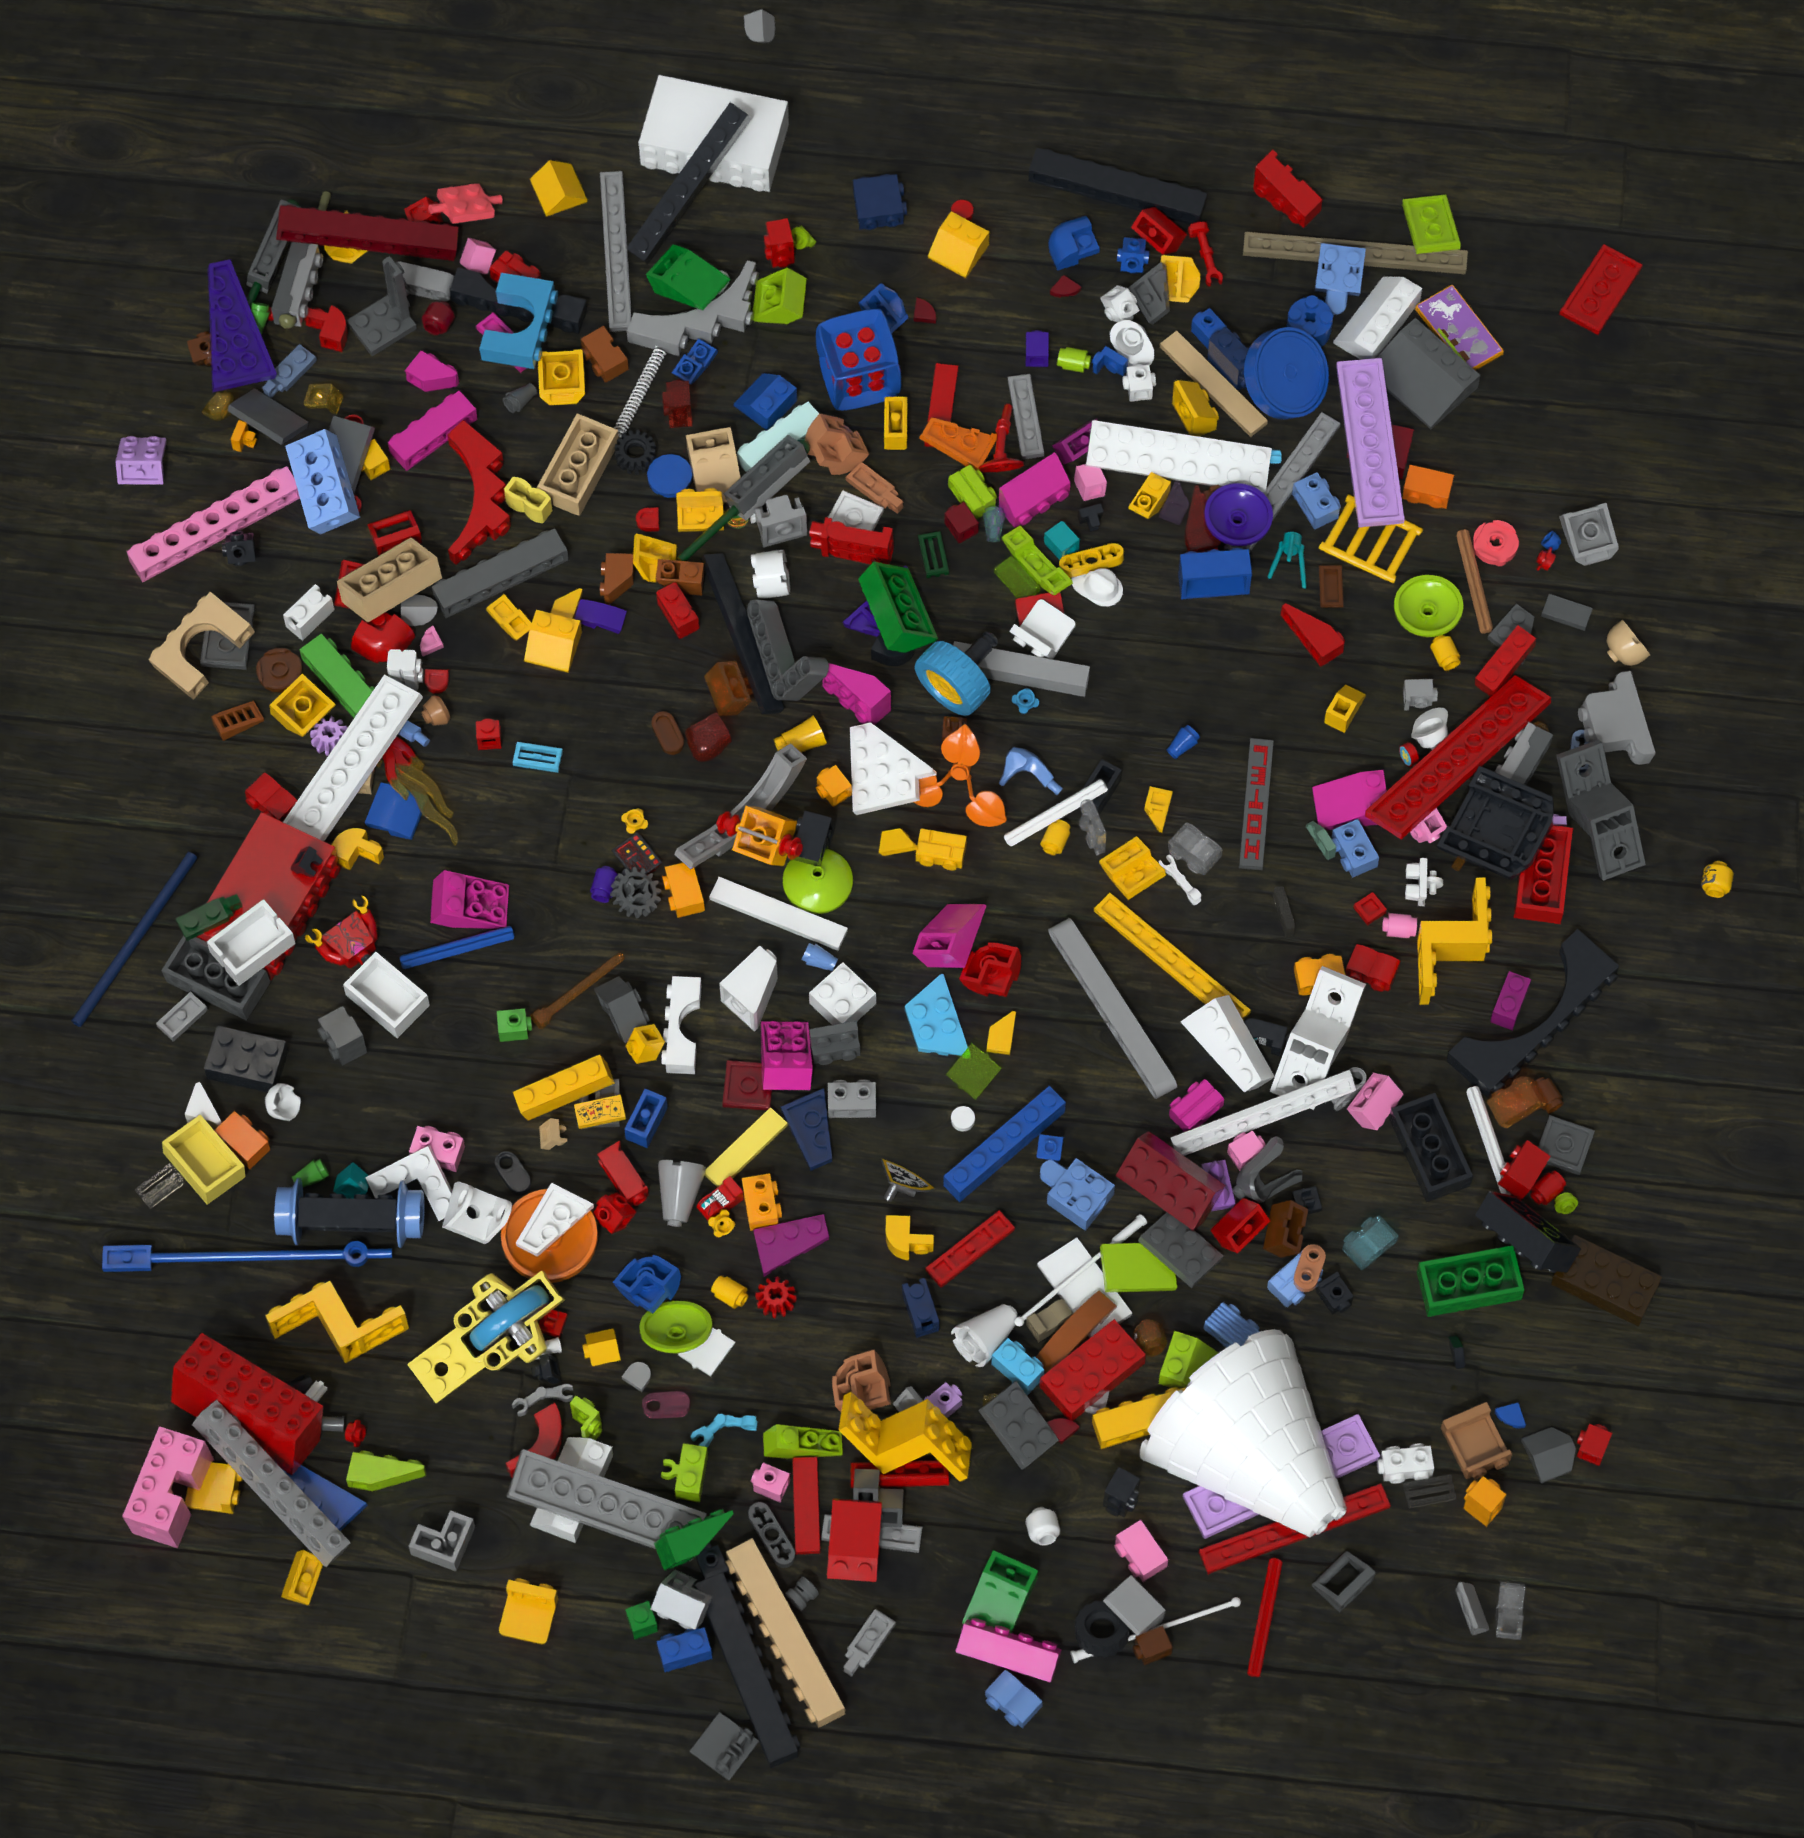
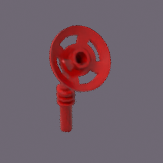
(1000, 460)

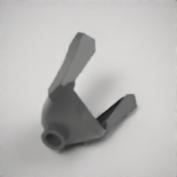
(1248, 1179)

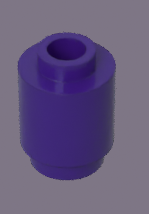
(602, 883)

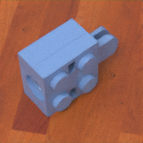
(1339, 274)
(1076, 1191)

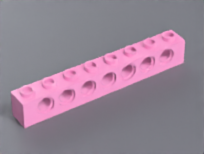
(210, 534)

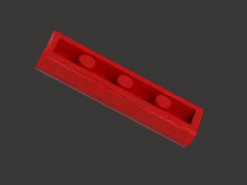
(908, 1475)

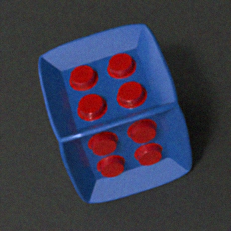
(858, 359)

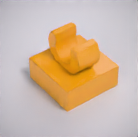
(242, 436)

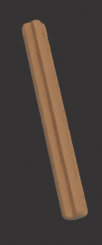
(1474, 581)

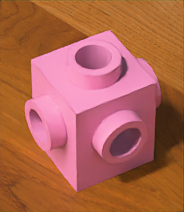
(1429, 828)

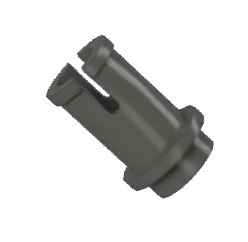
(332, 1423)

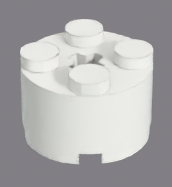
(770, 574)

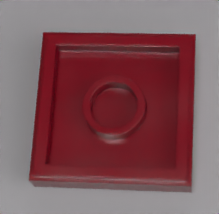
(744, 1086)

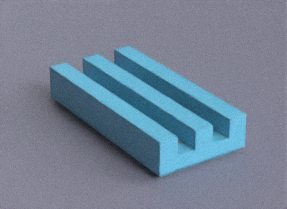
(537, 757)

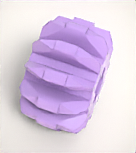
(322, 731)

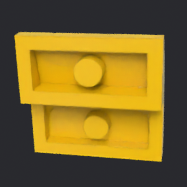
(1132, 868)

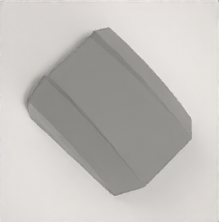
(1590, 534)

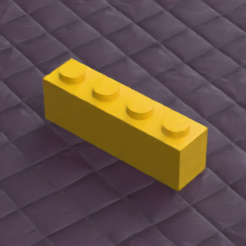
(563, 1087)
(1129, 1419)

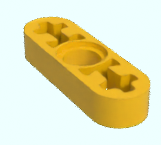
(1105, 550)

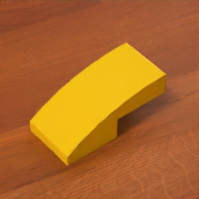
(509, 618)

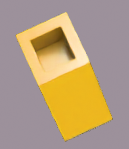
(1151, 496)
(1343, 708)

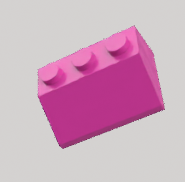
(1034, 491)

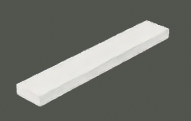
(778, 913)

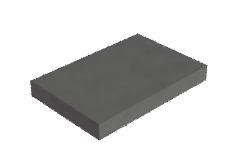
(268, 416)
(354, 443)
(222, 653)

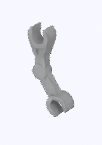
(541, 1393)

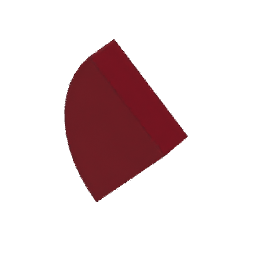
(1065, 287)
(924, 312)
(1063, 1428)

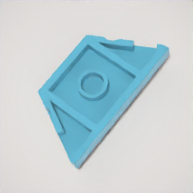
(935, 1020)

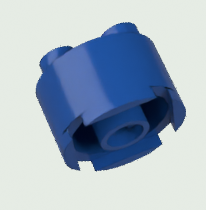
(1312, 317)

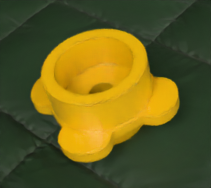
(635, 814)
(726, 1227)

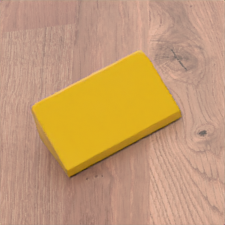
(302, 1578)

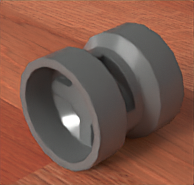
(801, 1594)

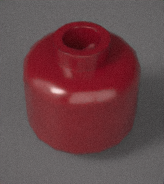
(438, 318)

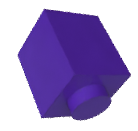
(1037, 349)

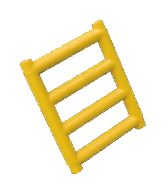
(1369, 564)

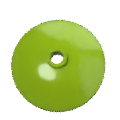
(1430, 595)
(819, 893)
(676, 1327)

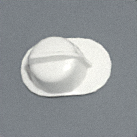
(1132, 342)
(1099, 586)
(1431, 728)

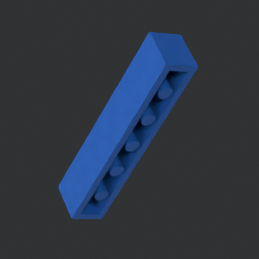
(1004, 1144)

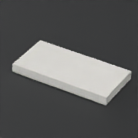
(1063, 1264)

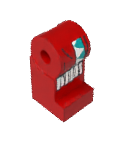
(722, 1198)

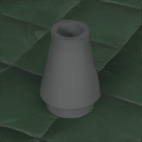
(518, 398)

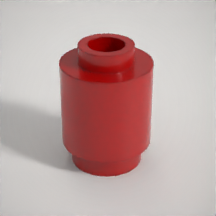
(1547, 1188)

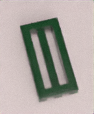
(936, 571)

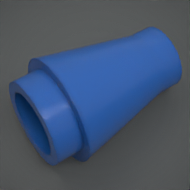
(1183, 741)

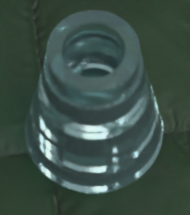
(993, 523)

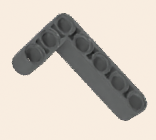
(786, 678)

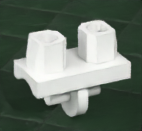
(1419, 891)

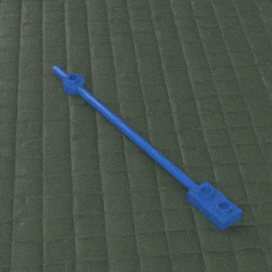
(141, 1256)

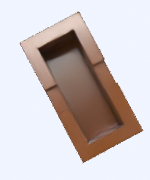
(606, 359)

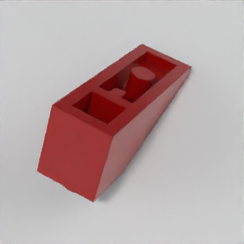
(1315, 635)

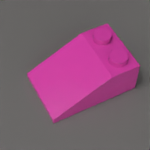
(1348, 799)

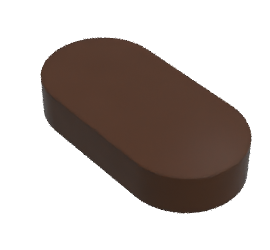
(667, 733)

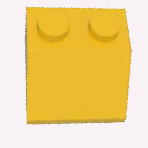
(959, 244)
(1194, 408)
(552, 641)
(301, 706)

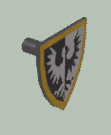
(903, 1181)

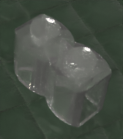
(1195, 849)

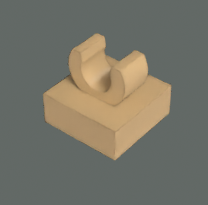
(550, 1134)

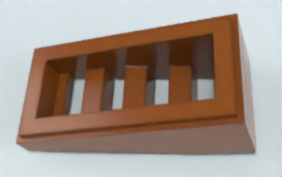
(234, 729)

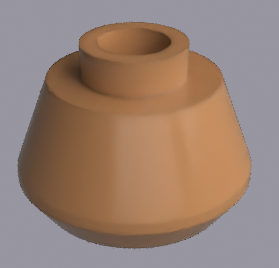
(435, 711)

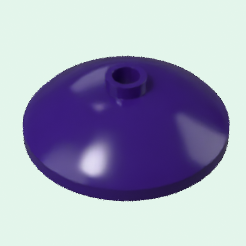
(1238, 503)

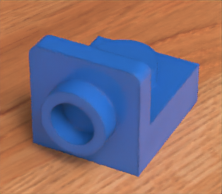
(1112, 360)
(1049, 1147)

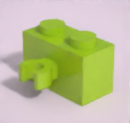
(689, 1472)

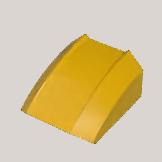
(561, 377)

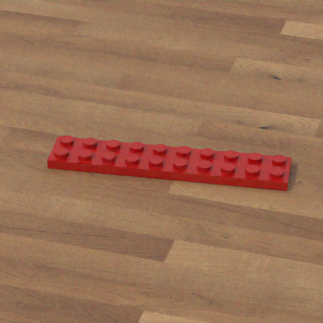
(1458, 757)

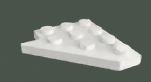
(883, 771)

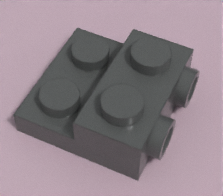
(834, 1043)

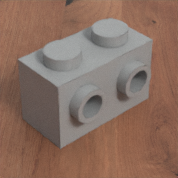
(852, 1099)

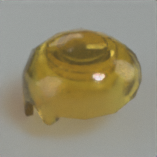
(217, 407)

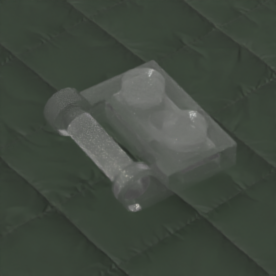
(1093, 826)

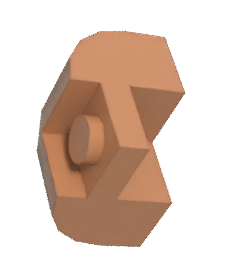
(835, 444)
(865, 1378)

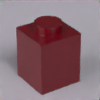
(961, 522)

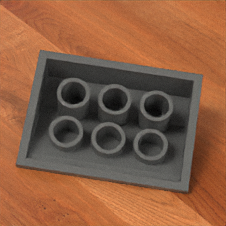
(1426, 374)

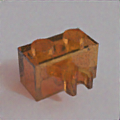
(728, 688)
(1516, 1101)

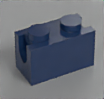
(920, 1308)

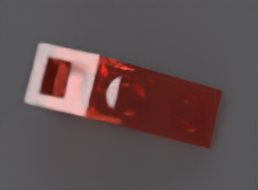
(1197, 534)

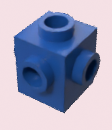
(1133, 255)

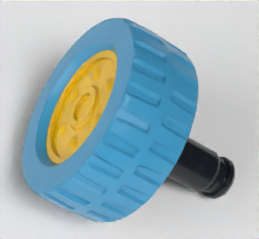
(955, 675)

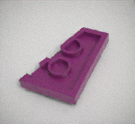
(787, 1240)

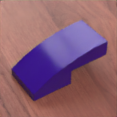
(600, 614)

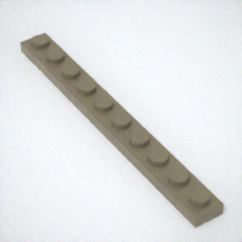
(1375, 255)

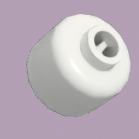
(1042, 1526)

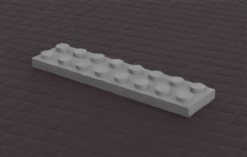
(595, 1500)

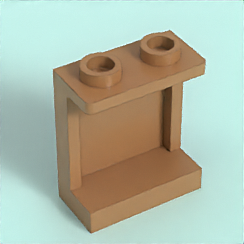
(1475, 1441)

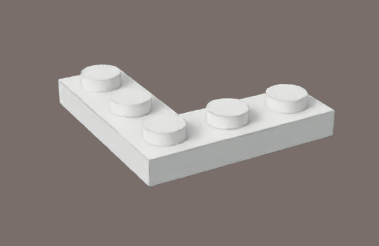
(417, 1165)

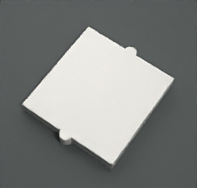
(709, 1354)

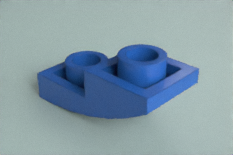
(695, 362)

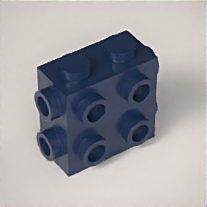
(879, 201)
(1228, 356)

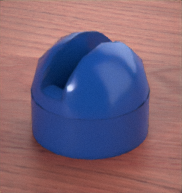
(1551, 540)

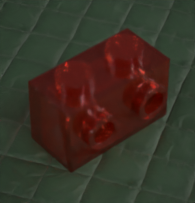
(677, 404)

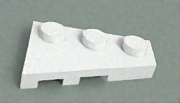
(552, 1218)

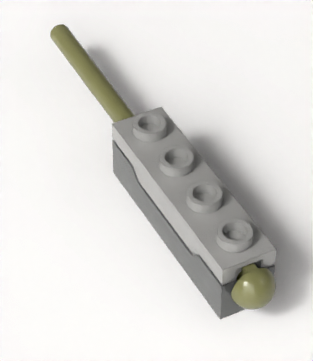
(298, 279)

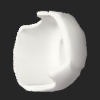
(282, 1102)

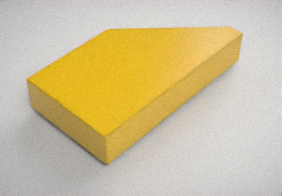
(567, 605)
(1157, 806)
(895, 842)
(1001, 1035)

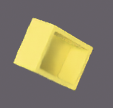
(203, 1159)

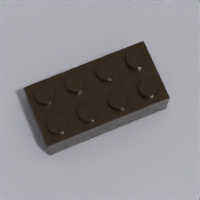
(1609, 1282)

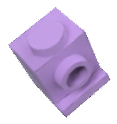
(950, 1406)

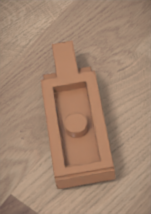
(875, 487)

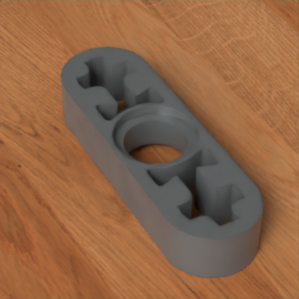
(786, 1546)

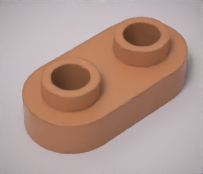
(1309, 1267)

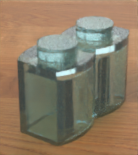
(1369, 1242)

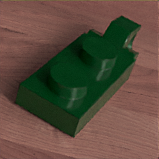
(208, 916)

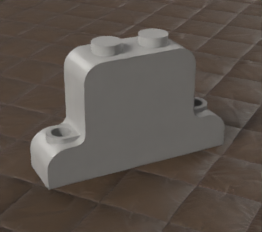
(1618, 720)

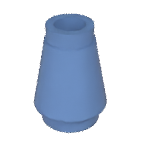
(818, 957)

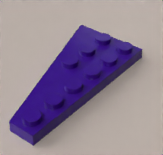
(236, 342)

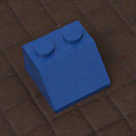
(767, 399)

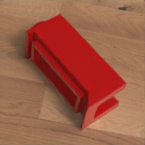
(623, 1174)

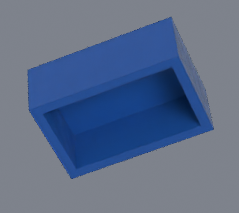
(1214, 573)

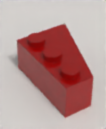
(1285, 192)

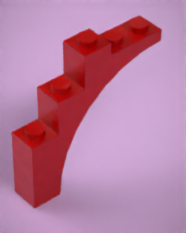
(485, 517)

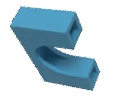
(521, 348)

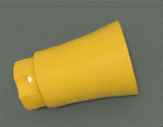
(803, 736)

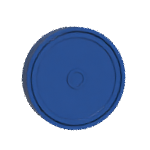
(1286, 373)

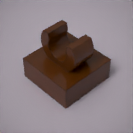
(951, 724)

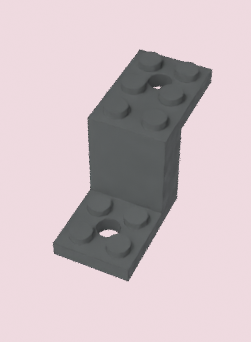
(1601, 809)

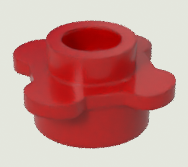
(1545, 559)
(355, 1432)

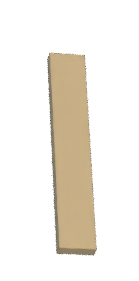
(1214, 383)

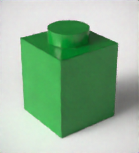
(641, 1620)

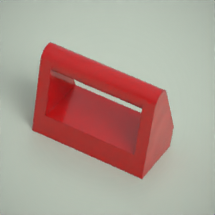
(389, 541)

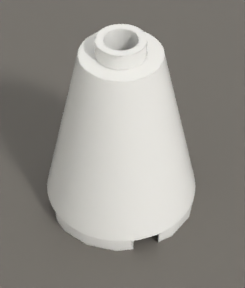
(984, 1334)

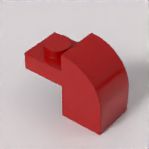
(332, 327)

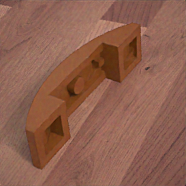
(1075, 1330)

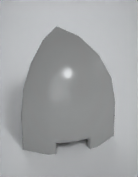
(760, 26)
(418, 610)

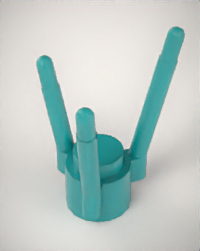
(1291, 546)

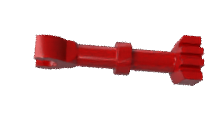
(1200, 230)

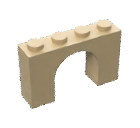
(209, 615)

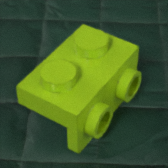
(588, 1416)

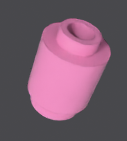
(1399, 925)

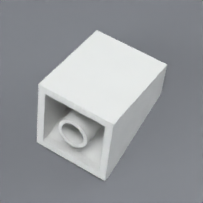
(750, 986)

